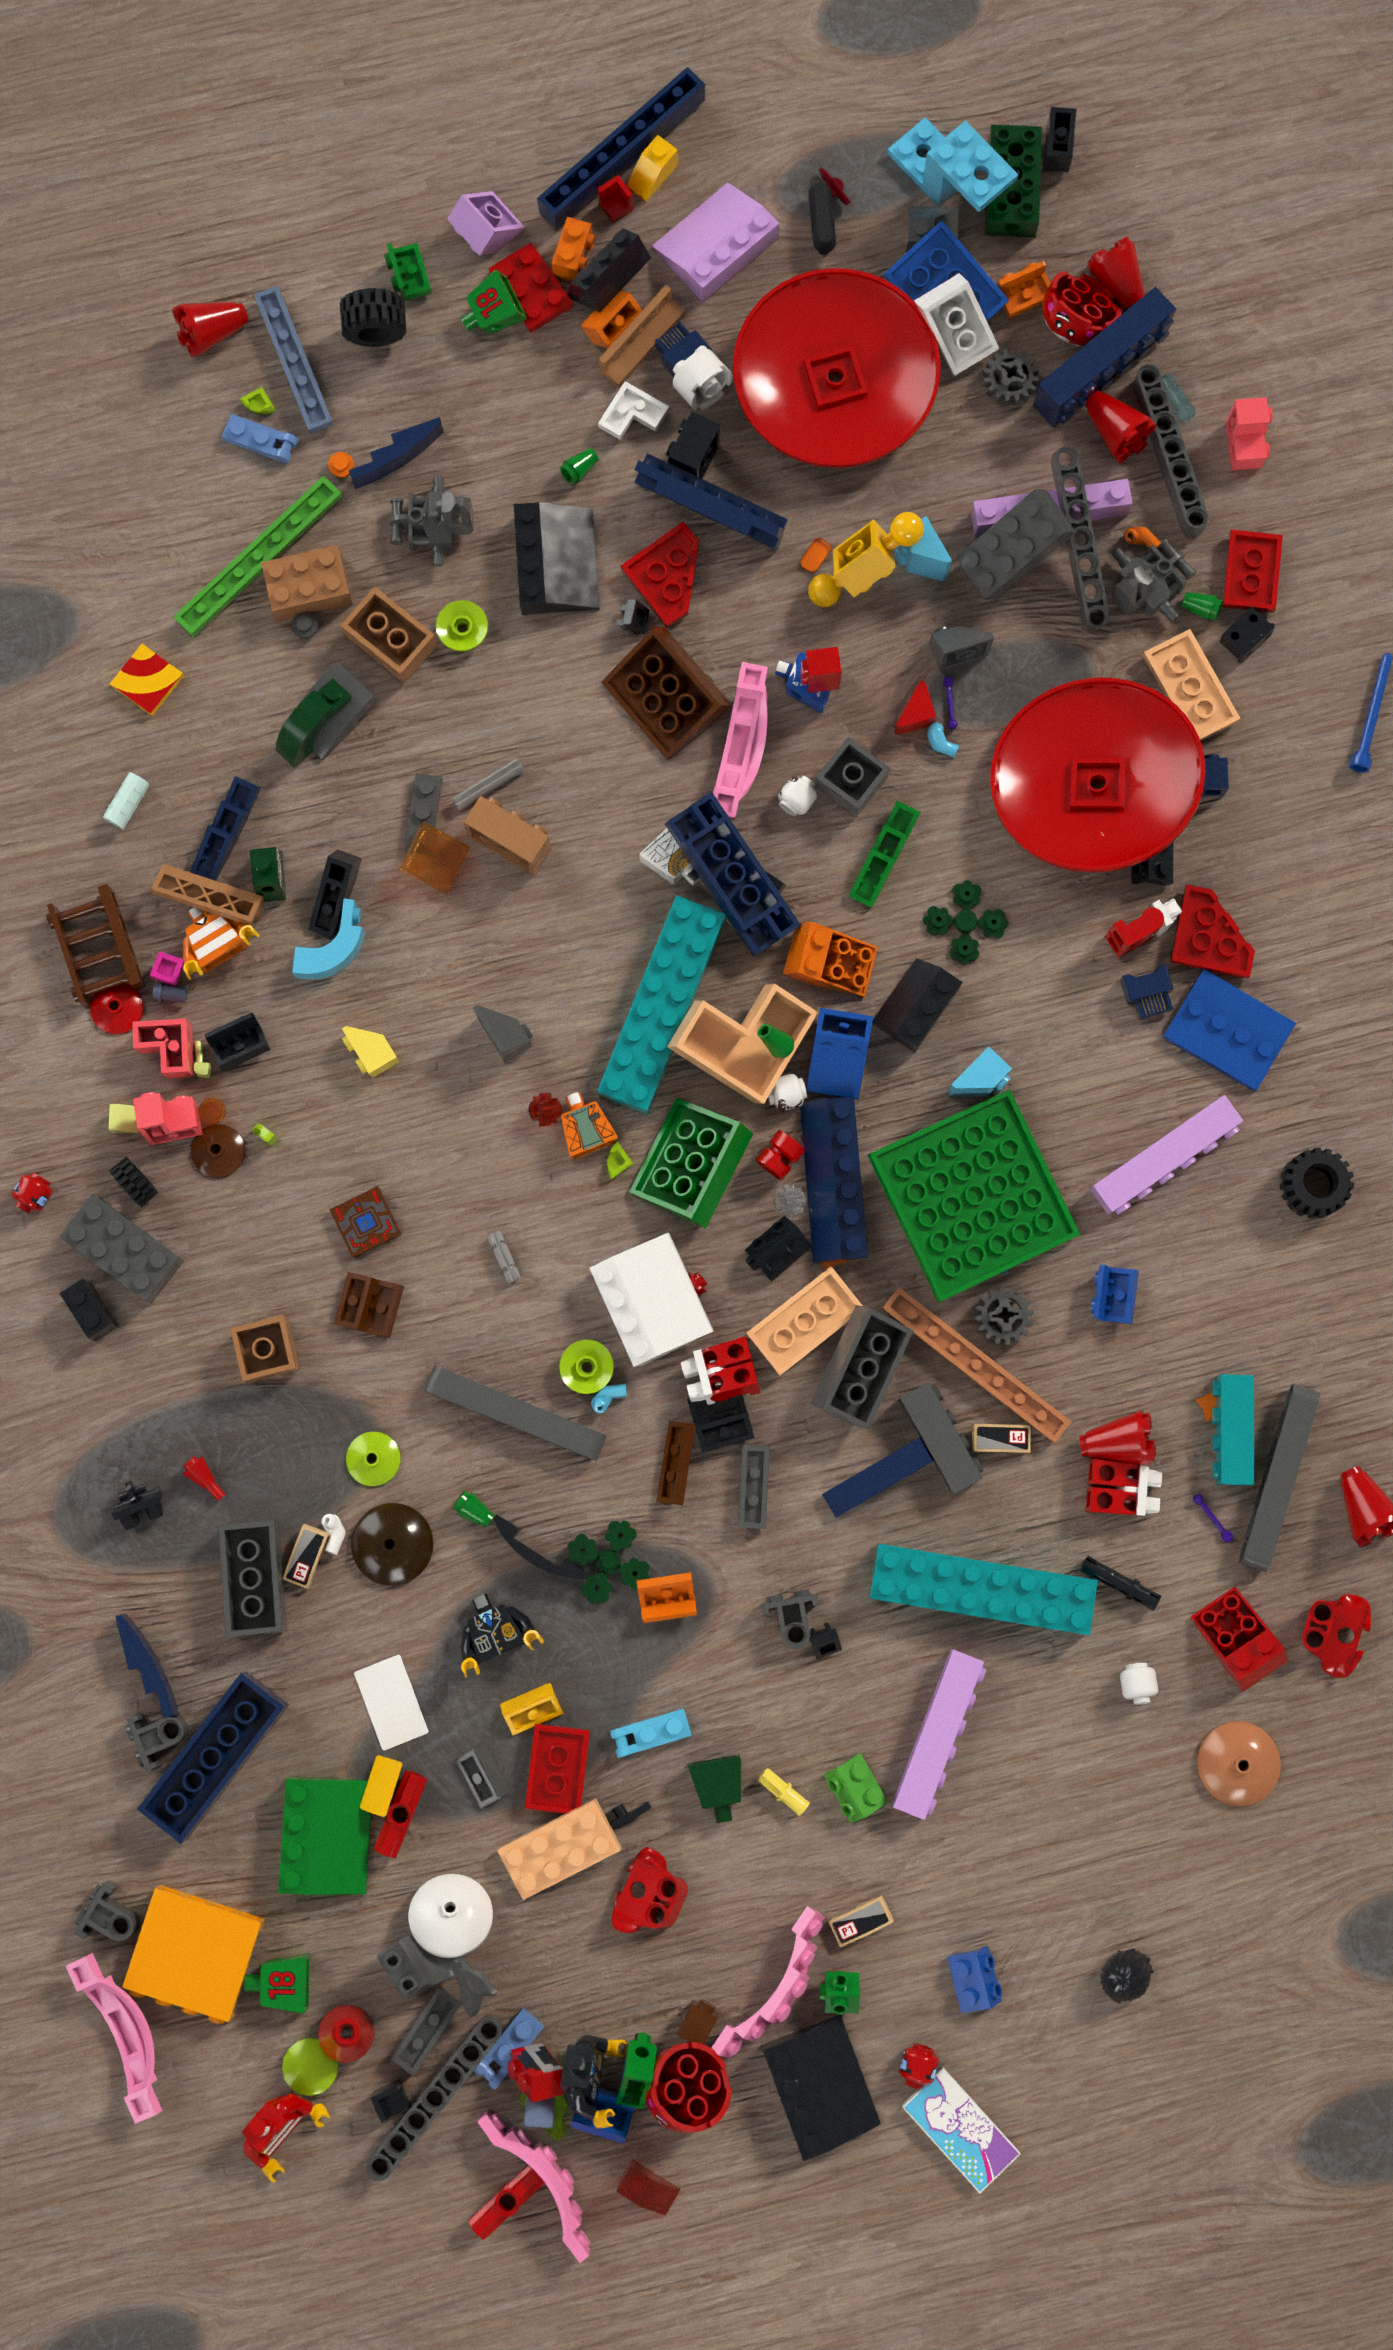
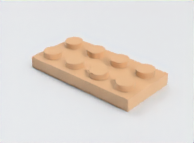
(1191, 684)
(804, 1321)
(559, 1849)

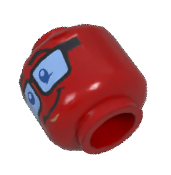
(32, 1193)
(918, 2065)

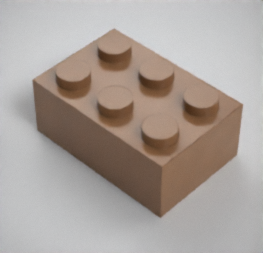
(306, 583)
(389, 635)
(508, 834)

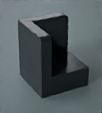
(390, 2100)

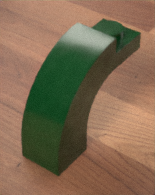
(307, 719)

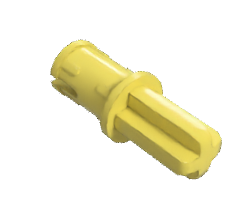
(783, 1791)

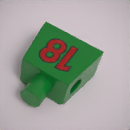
(493, 305)
(282, 1983)

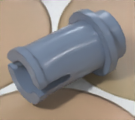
(170, 993)

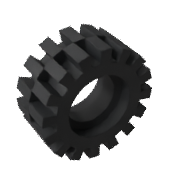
(133, 1181)

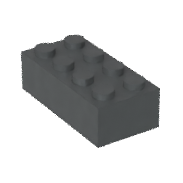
(1015, 544)
(121, 1248)
(862, 1367)
(252, 1578)

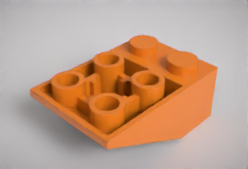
(830, 959)

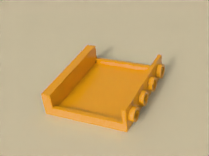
(192, 1954)

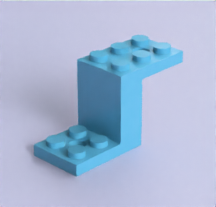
(952, 164)

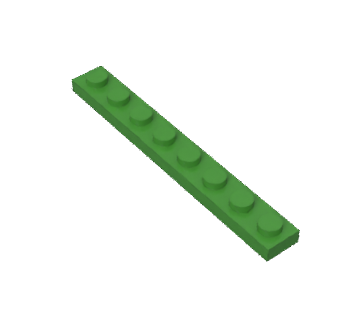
(265, 547)

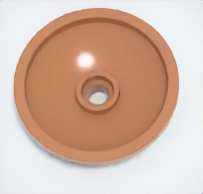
(1219, 1762)

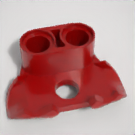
(1348, 1612)
(633, 1913)

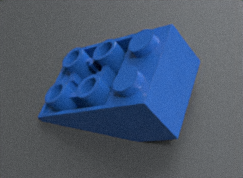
(839, 1053)

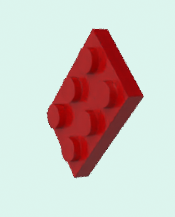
(534, 286)
(1252, 571)
(557, 1768)

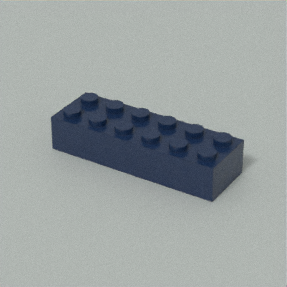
(1105, 357)
(213, 1757)

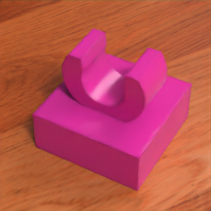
(167, 969)

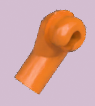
(1140, 536)

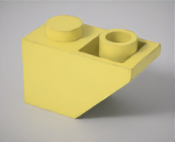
(372, 1049)

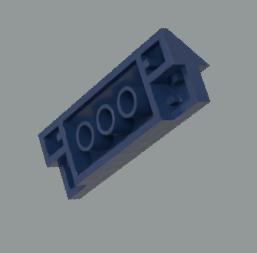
(710, 501)
(732, 874)
(833, 1180)

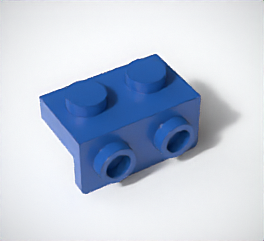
(1115, 1294)
(975, 1980)
(620, 2122)

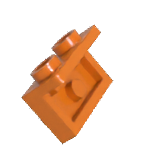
(1024, 288)
(666, 1597)

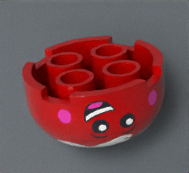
(1078, 308)
(689, 2088)

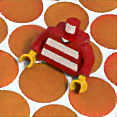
(273, 2126)

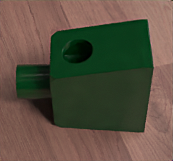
(718, 1784)

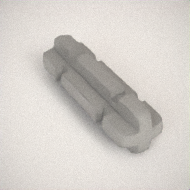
(504, 1257)

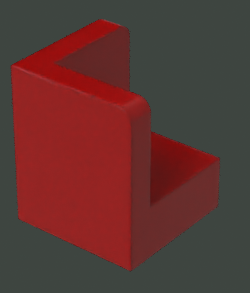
(615, 199)

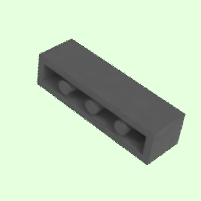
(941, 1438)

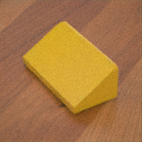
(531, 1708)
(381, 1785)

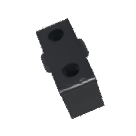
(1248, 634)

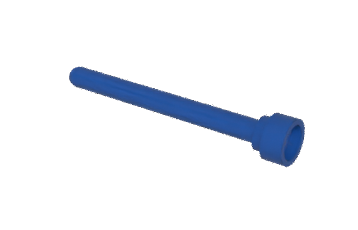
(1361, 759)

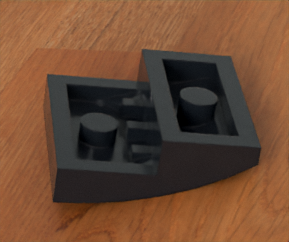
(721, 1422)

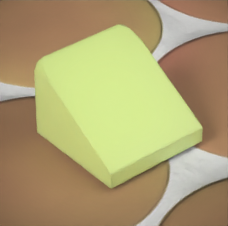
(122, 1119)

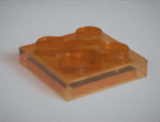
(434, 858)

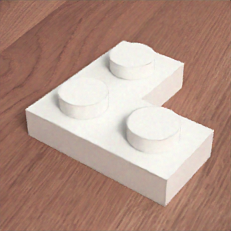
(632, 405)

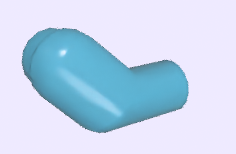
(938, 741)
(606, 1395)

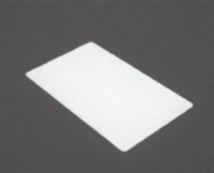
(391, 1702)

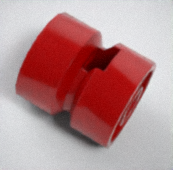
(780, 1155)

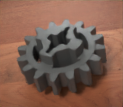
(1010, 365)
(1005, 1328)

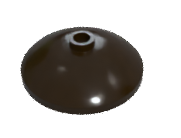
(411, 1549)

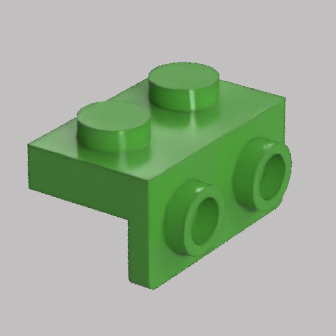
(855, 1788)

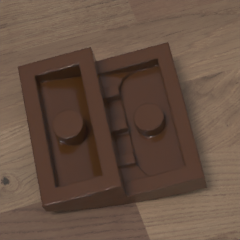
(368, 1305)

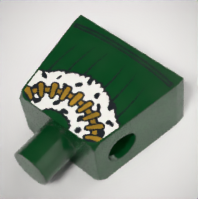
(268, 871)

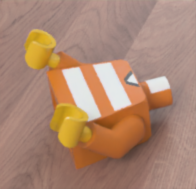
(212, 941)

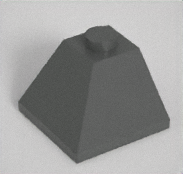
(923, 219)
(959, 646)
(505, 1032)

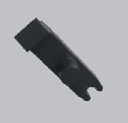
(624, 1816)

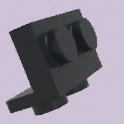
(1155, 869)
(237, 1041)
(778, 1248)

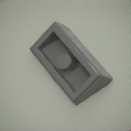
(482, 1775)

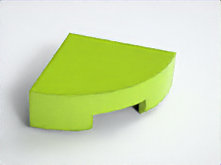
(258, 402)
(265, 1134)
(617, 1161)

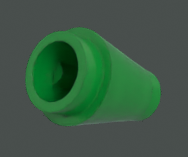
(578, 465)
(1203, 605)
(777, 1042)
(472, 1509)

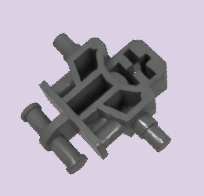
(432, 520)
(1150, 580)

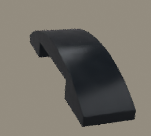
(509, 1533)

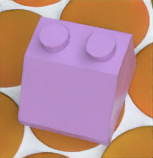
(484, 222)

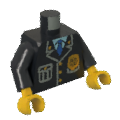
(494, 1633)
(583, 2074)

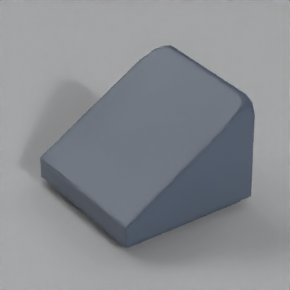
(539, 2113)

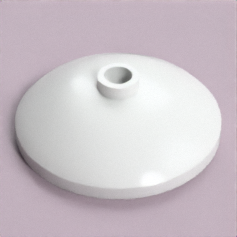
(455, 1932)

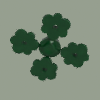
(965, 922)
(608, 1561)

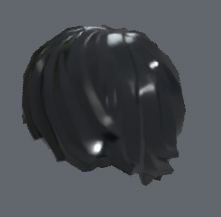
(1126, 1975)

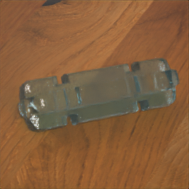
(1178, 398)

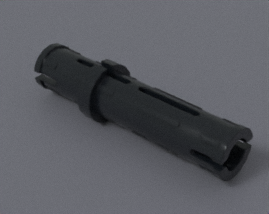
(1119, 1582)

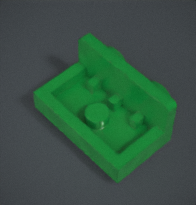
(409, 271)

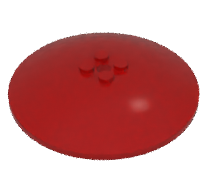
(844, 326)
(1088, 734)

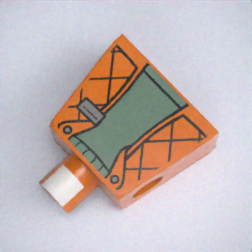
(586, 1127)

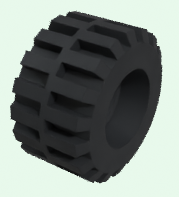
(373, 317)
(1334, 1170)

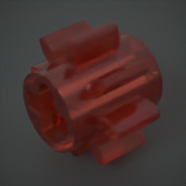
(545, 1109)

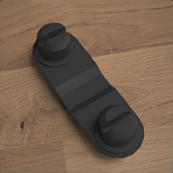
(822, 218)

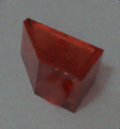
(647, 2188)

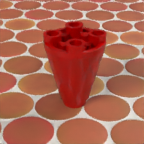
(1119, 272)
(207, 324)
(1119, 425)
(1121, 1440)
(1366, 1506)
(357, 2044)

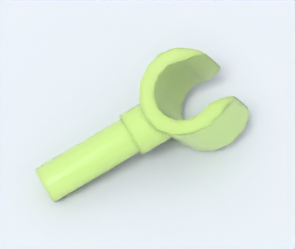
(201, 1068)

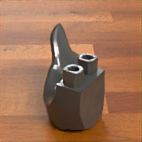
(417, 1970)

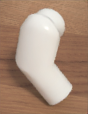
(336, 1533)

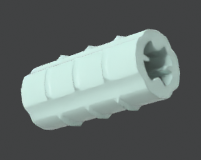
(126, 800)

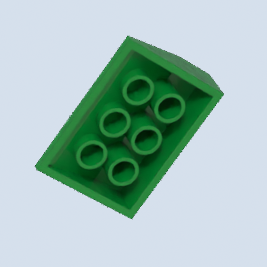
(691, 1162)
(324, 1837)

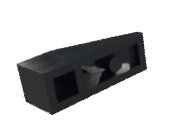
(335, 886)

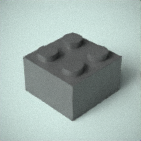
(852, 777)

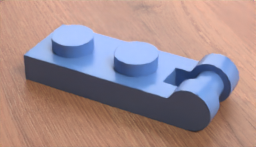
(259, 438)
(518, 2034)

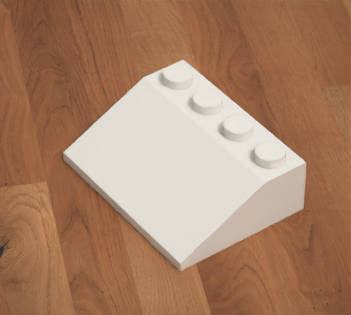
(651, 1300)

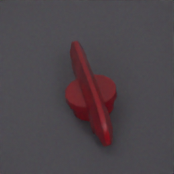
(835, 185)

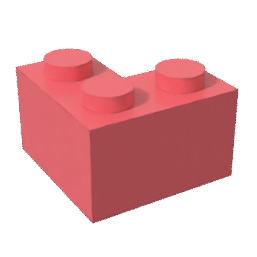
(1246, 433)
(172, 1040)
(166, 1121)

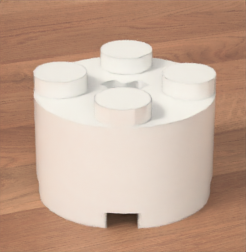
(701, 378)

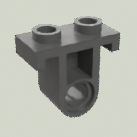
(791, 1614)
(154, 1737)
(104, 1913)

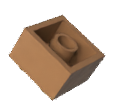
(265, 1349)

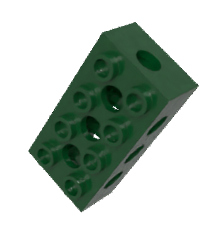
(1018, 207)

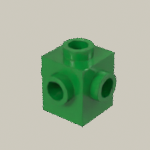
(840, 1992)

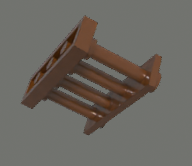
(113, 926)

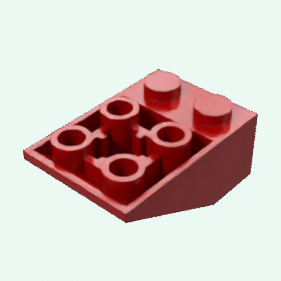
(1239, 1639)

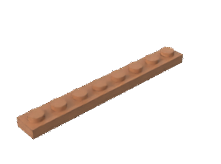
(977, 1365)

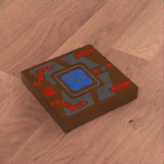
(365, 1222)

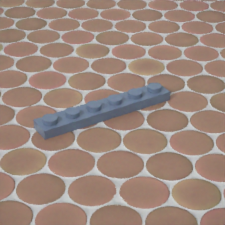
(293, 359)

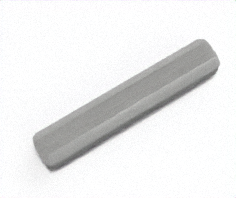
(488, 784)

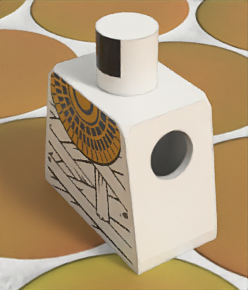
(668, 860)

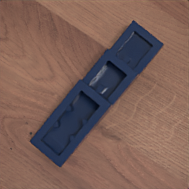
(405, 447)
(225, 829)
(878, 1477)
(141, 1655)

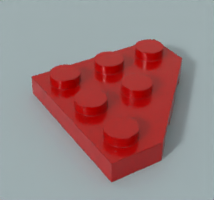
(666, 573)
(1209, 936)

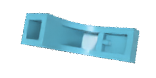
(338, 954)

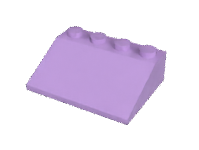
(717, 240)

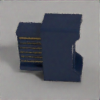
(678, 346)
(1149, 992)

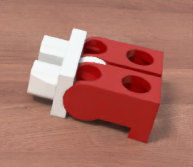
(1152, 922)
(723, 1372)
(1130, 1491)

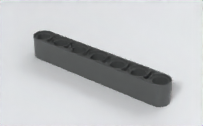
(1171, 462)
(1084, 526)
(515, 1413)
(1279, 1478)
(431, 2110)

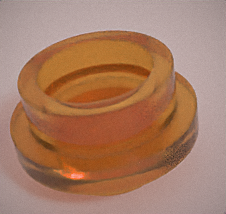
(212, 1110)

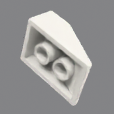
(957, 323)

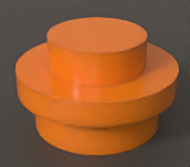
(340, 464)

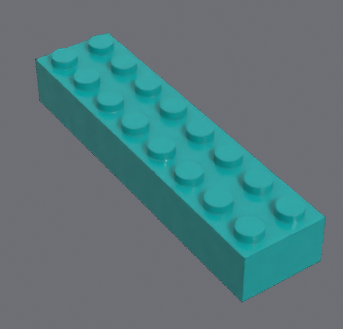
(661, 1005)
(983, 1589)

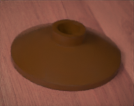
(229, 1157)

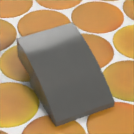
(347, 718)

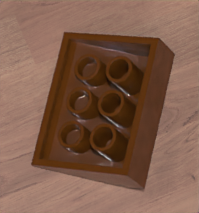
(665, 692)

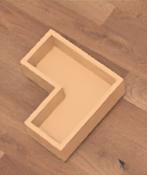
(734, 1050)

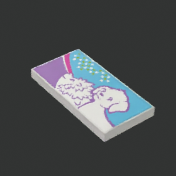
(961, 2130)

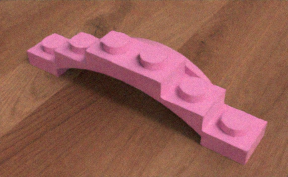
(744, 739)
(789, 1989)
(129, 2031)
(558, 2181)

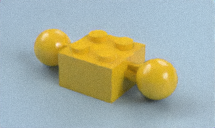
(865, 558)

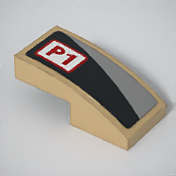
(1001, 1438)
(305, 1556)
(861, 1921)

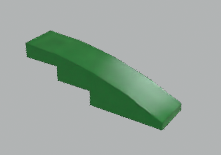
(884, 854)

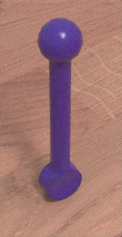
(948, 682)
(1226, 1535)

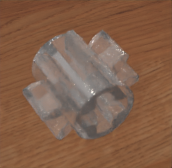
(789, 1201)

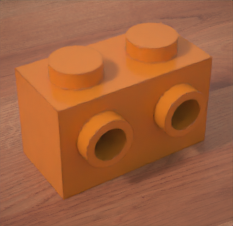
(572, 249)
(609, 324)

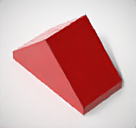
(918, 712)

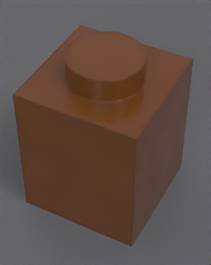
(698, 2022)

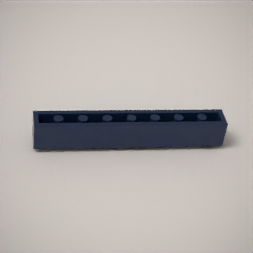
(621, 148)

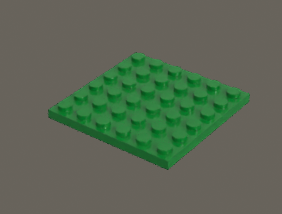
(973, 1195)

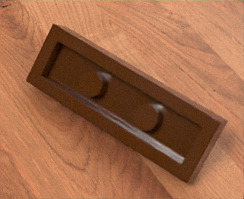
(675, 1463)

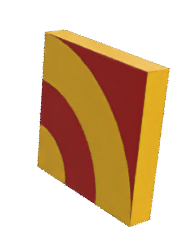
(147, 679)

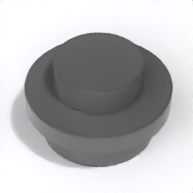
(304, 625)

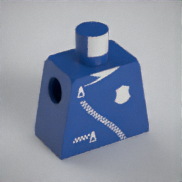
(795, 688)

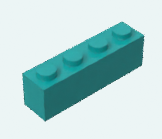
(1233, 1429)

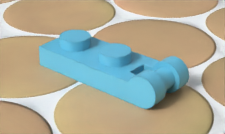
(651, 1732)

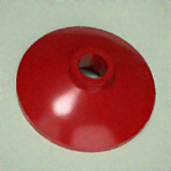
(119, 1020)

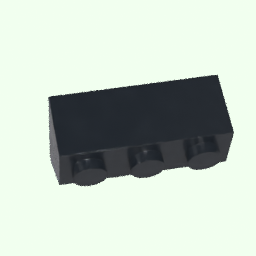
(609, 271)
(917, 1003)

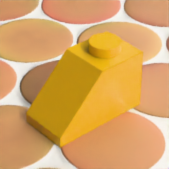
(653, 168)

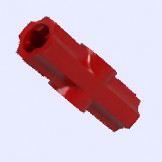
(393, 1830)
(494, 2212)

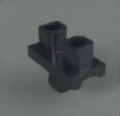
(126, 1510)

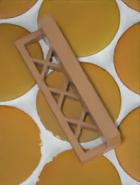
(639, 337)
(210, 891)

